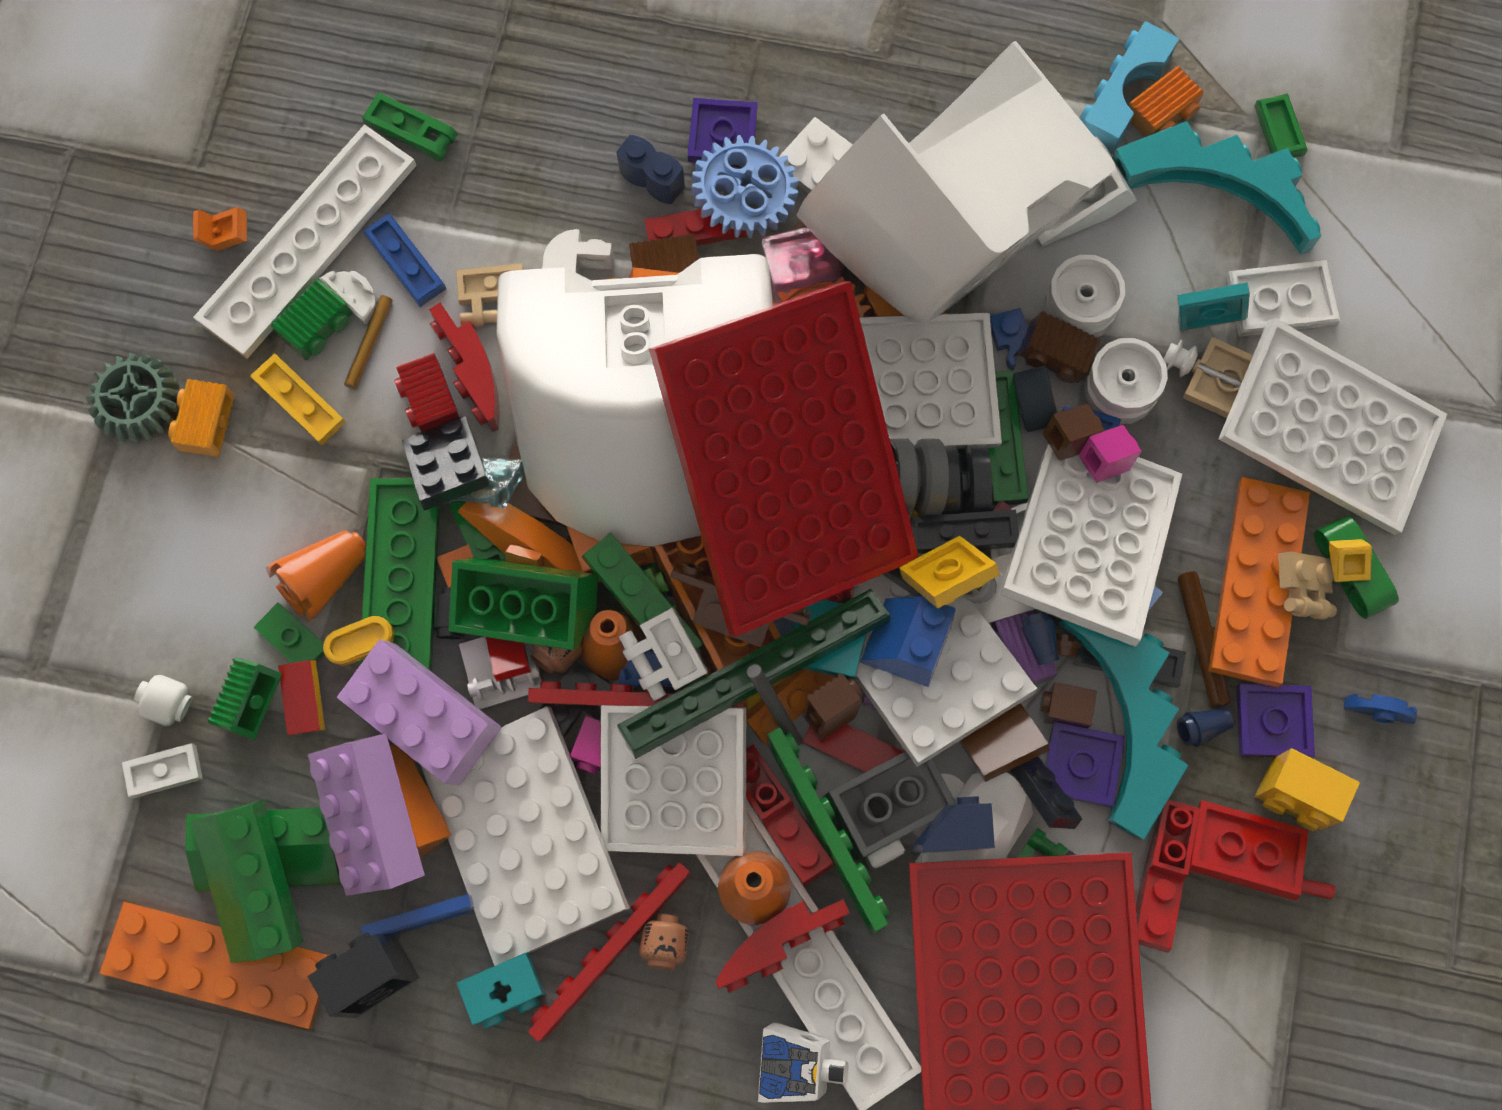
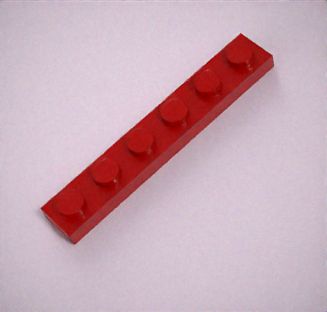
(587, 695)
(597, 961)

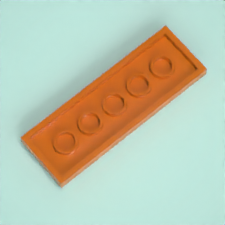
(1251, 614)
(194, 962)

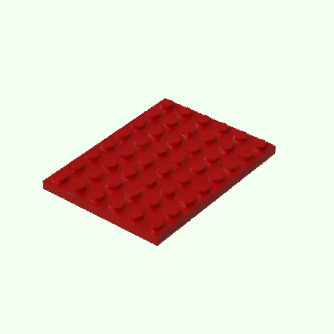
(785, 455)
(1029, 984)

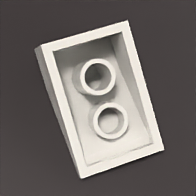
(1099, 205)

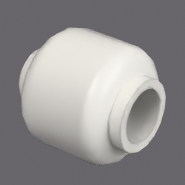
(163, 700)

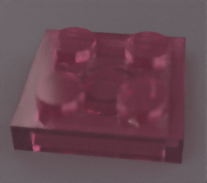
(799, 260)

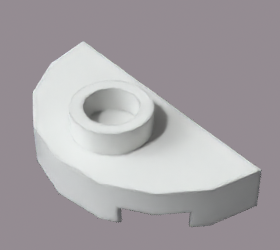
(354, 291)

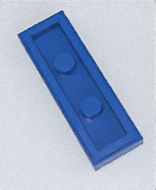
(404, 260)
(421, 917)

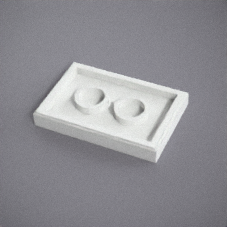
(1291, 293)

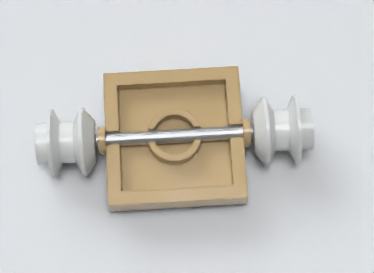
(1215, 375)

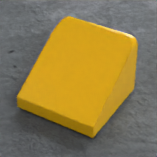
(1350, 560)

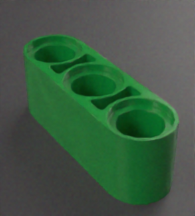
(1366, 596)

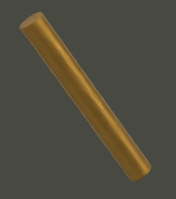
(368, 342)

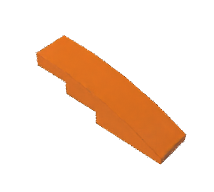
(515, 527)

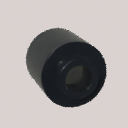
(441, 616)

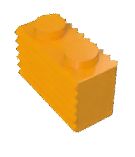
(201, 418)

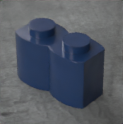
(650, 169)

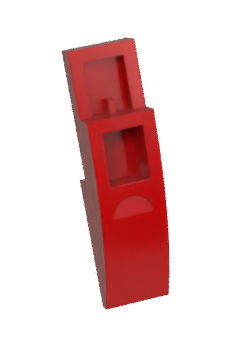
(473, 367)
(783, 820)
(1165, 874)
(764, 948)

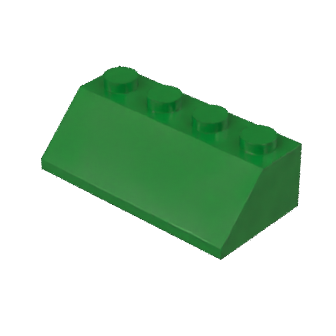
(521, 602)
(301, 842)
(247, 882)

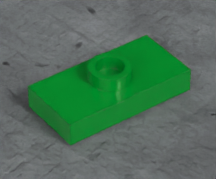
(289, 635)

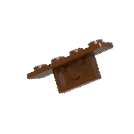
(709, 610)

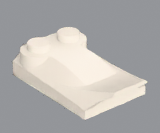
(1010, 813)

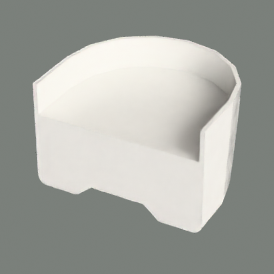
(963, 195)
(589, 394)

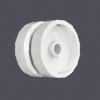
(1086, 293)
(1126, 379)

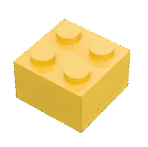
(1306, 790)

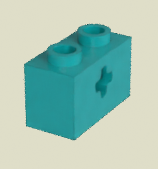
(480, 990)

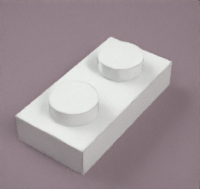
(162, 770)

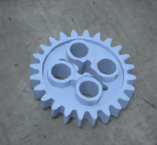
(733, 208)

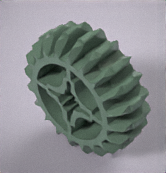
(123, 388)

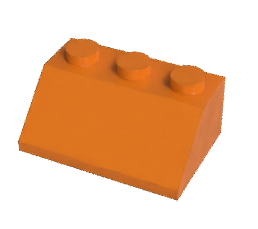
(425, 819)

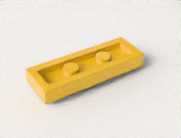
(298, 399)

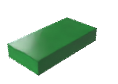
(1280, 125)

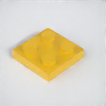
(949, 571)

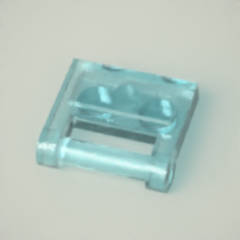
(503, 479)

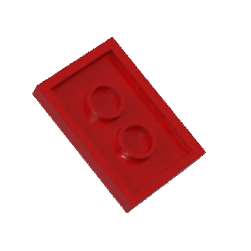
(1249, 850)

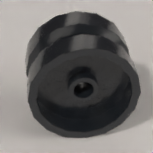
(969, 480)

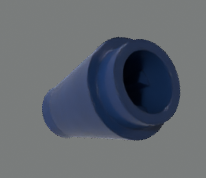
(1041, 637)
(1202, 726)

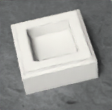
(885, 855)

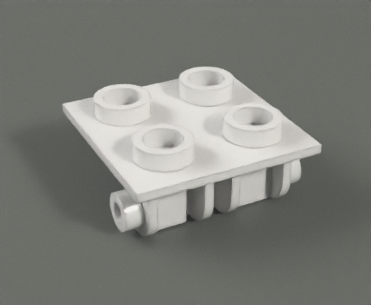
(482, 683)

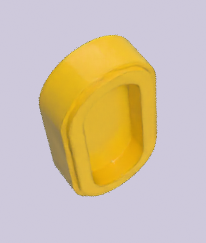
(356, 640)

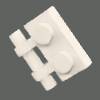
(673, 649)

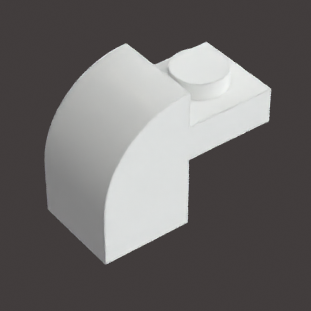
(570, 252)

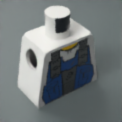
(796, 1065)

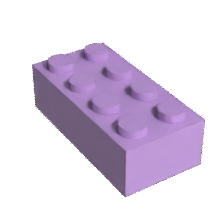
(419, 712)
(366, 815)

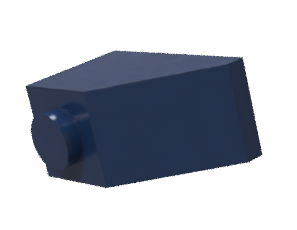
(959, 828)

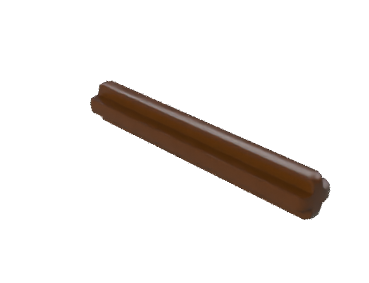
(1203, 637)

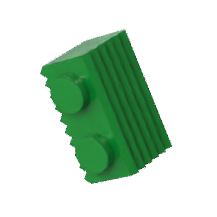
(312, 320)
(245, 698)

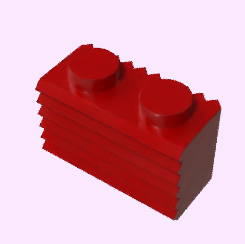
(427, 393)

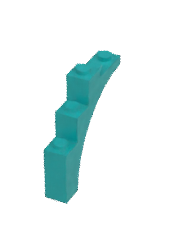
(1227, 166)
(1149, 770)

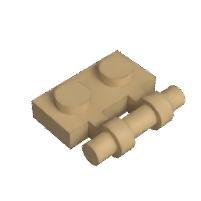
(479, 287)
(1307, 583)

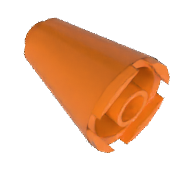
(317, 571)
(602, 644)
(756, 904)

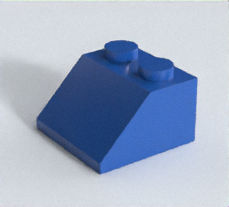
(911, 639)

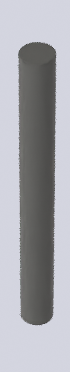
(772, 702)

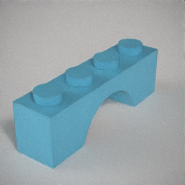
(1144, 59)

